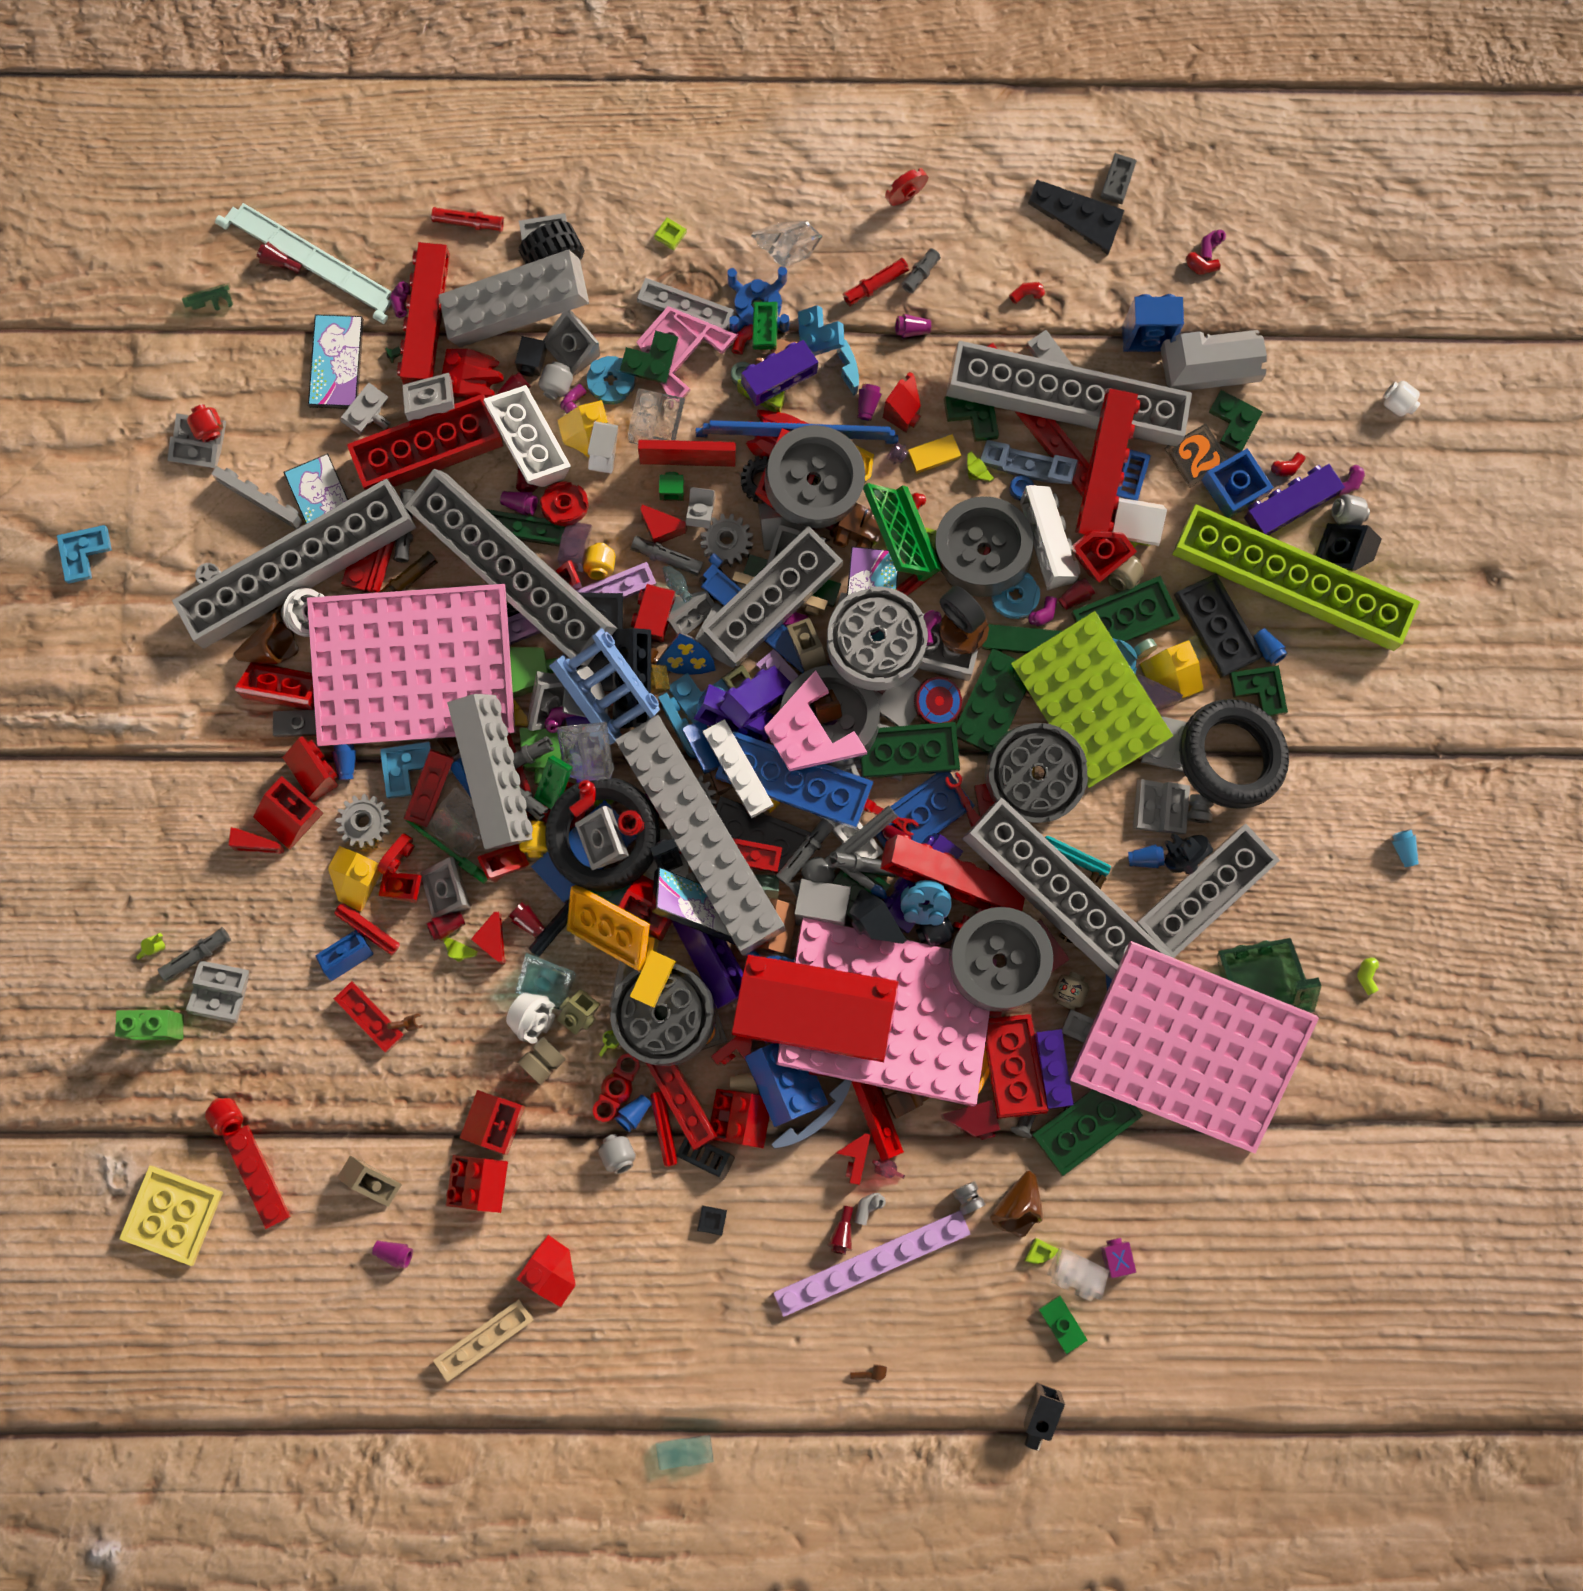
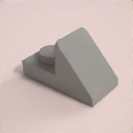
(602, 447)
(700, 507)

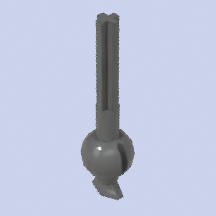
(818, 868)

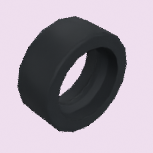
(962, 609)

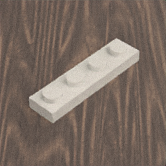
(738, 768)

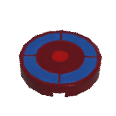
(938, 700)

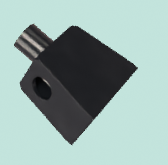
(1044, 1406)

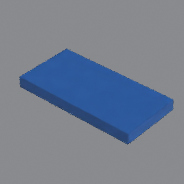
(931, 806)
(547, 871)

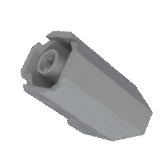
(1213, 360)

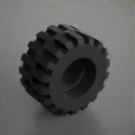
(550, 240)

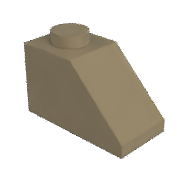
(807, 644)
(368, 1181)

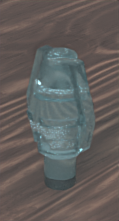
(676, 582)

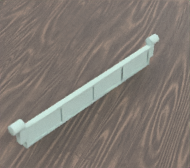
(310, 258)

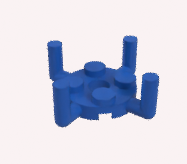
(756, 291)

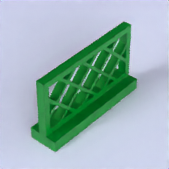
(907, 530)

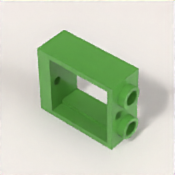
(149, 1025)

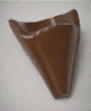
(269, 644)
(1019, 1207)

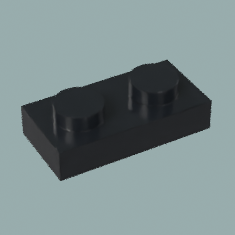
(667, 854)

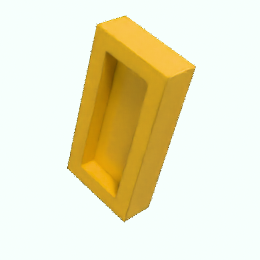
(934, 454)
(652, 978)

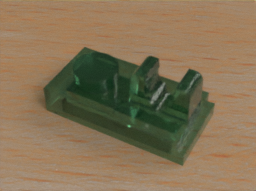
(198, 299)

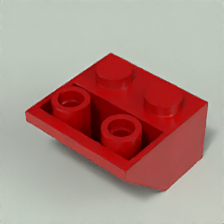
(310, 771)
(286, 812)
(639, 903)
(739, 1118)
(492, 1122)
(476, 1184)

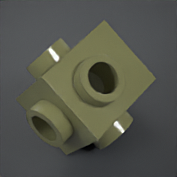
(578, 1012)

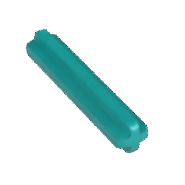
(1080, 858)

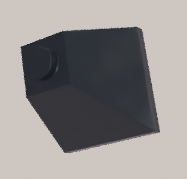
(1348, 545)
(874, 919)

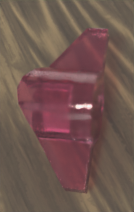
(886, 1168)

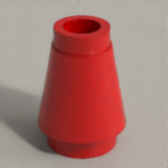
(626, 820)

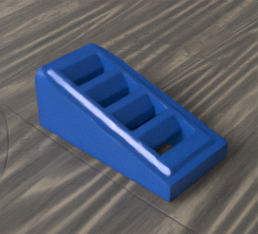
(1139, 456)

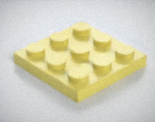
(171, 1215)

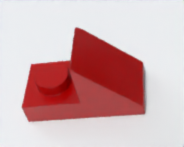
(503, 862)
(401, 886)
(726, 1053)
(858, 1151)

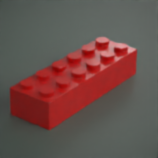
(426, 444)

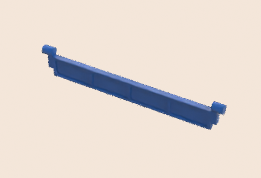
(774, 429)
(724, 590)

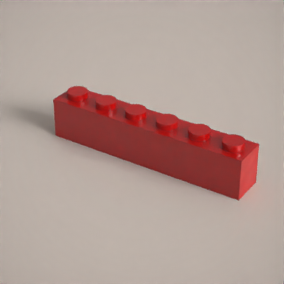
(425, 312)
(1107, 461)
(961, 878)

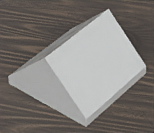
(1140, 521)

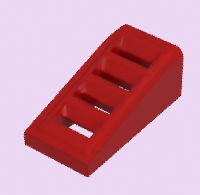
(245, 841)

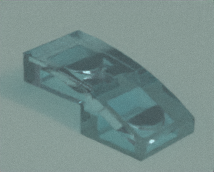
(684, 1452)

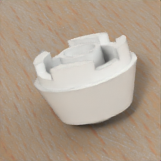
(295, 610)
(530, 1016)

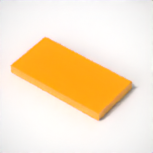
(608, 927)

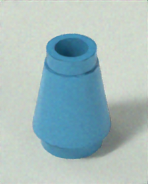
(1406, 847)

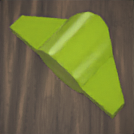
(977, 469)
(151, 945)
(458, 950)
(610, 1042)

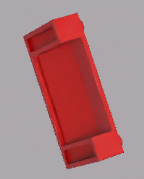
(815, 1008)

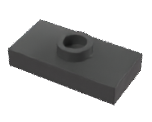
(1118, 178)
(294, 723)

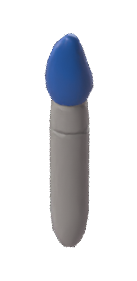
(868, 884)

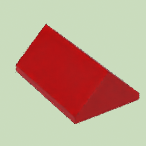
(277, 686)

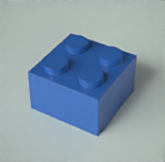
(1237, 483)

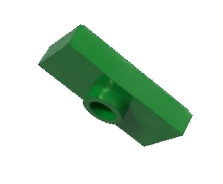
(765, 325)
(553, 781)
(1062, 1324)

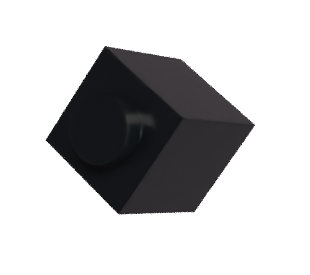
(530, 356)

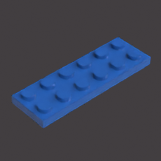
(814, 789)

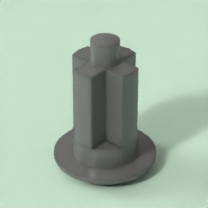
(1023, 1126)

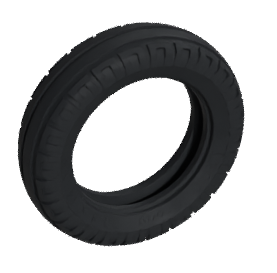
(1264, 731)
(611, 878)

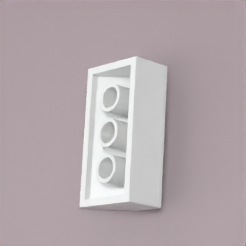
(528, 436)
(1049, 538)

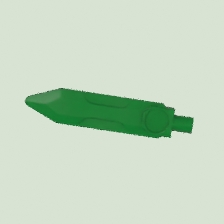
(464, 863)

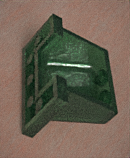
(1271, 970)

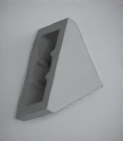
(688, 615)

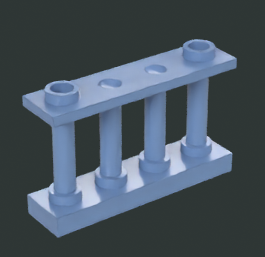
(581, 689)

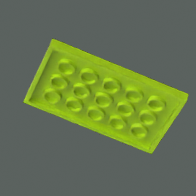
(1094, 696)

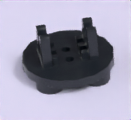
(1186, 853)

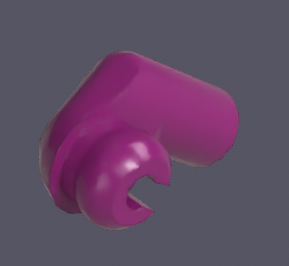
(1044, 615)
(931, 618)
(555, 719)

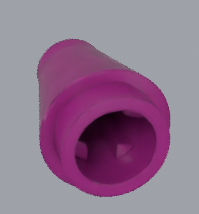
(912, 326)
(867, 401)
(522, 502)
(395, 1254)

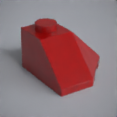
(903, 404)
(1102, 552)
(550, 1272)

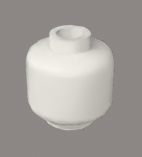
(1401, 398)

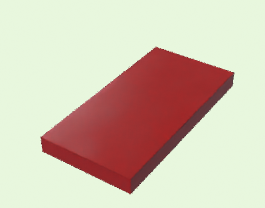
(687, 453)
(1015, 1067)

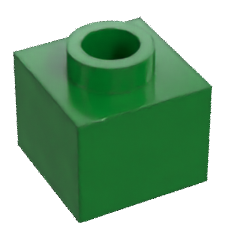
(671, 487)

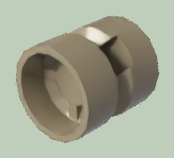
(541, 1060)

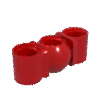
(615, 1100)

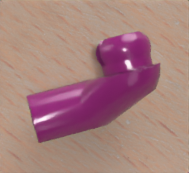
(1211, 241)
(398, 298)
(573, 395)
(1355, 479)

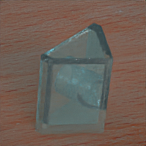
(545, 979)

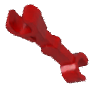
(971, 813)
(901, 823)

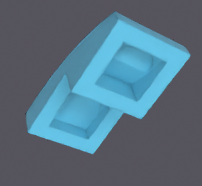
(850, 370)

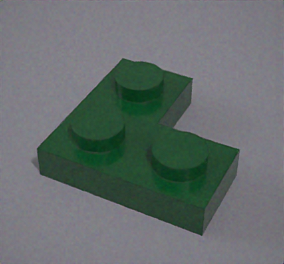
(651, 365)
(981, 416)
(1241, 419)
(1263, 682)

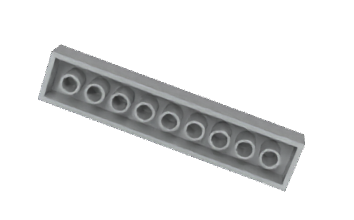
(1062, 391)
(504, 559)
(293, 563)
(700, 835)
(1056, 887)

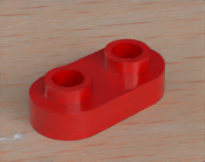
(391, 860)

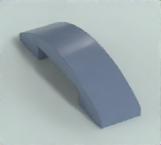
(1022, 463)
(838, 1096)

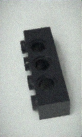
(636, 649)

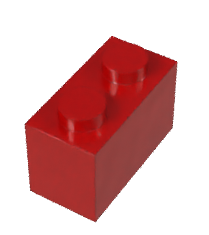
(654, 611)

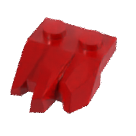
(471, 372)
(764, 445)

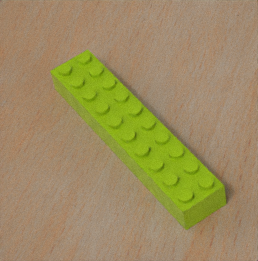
(1296, 578)

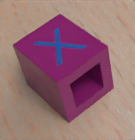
(1118, 1258)

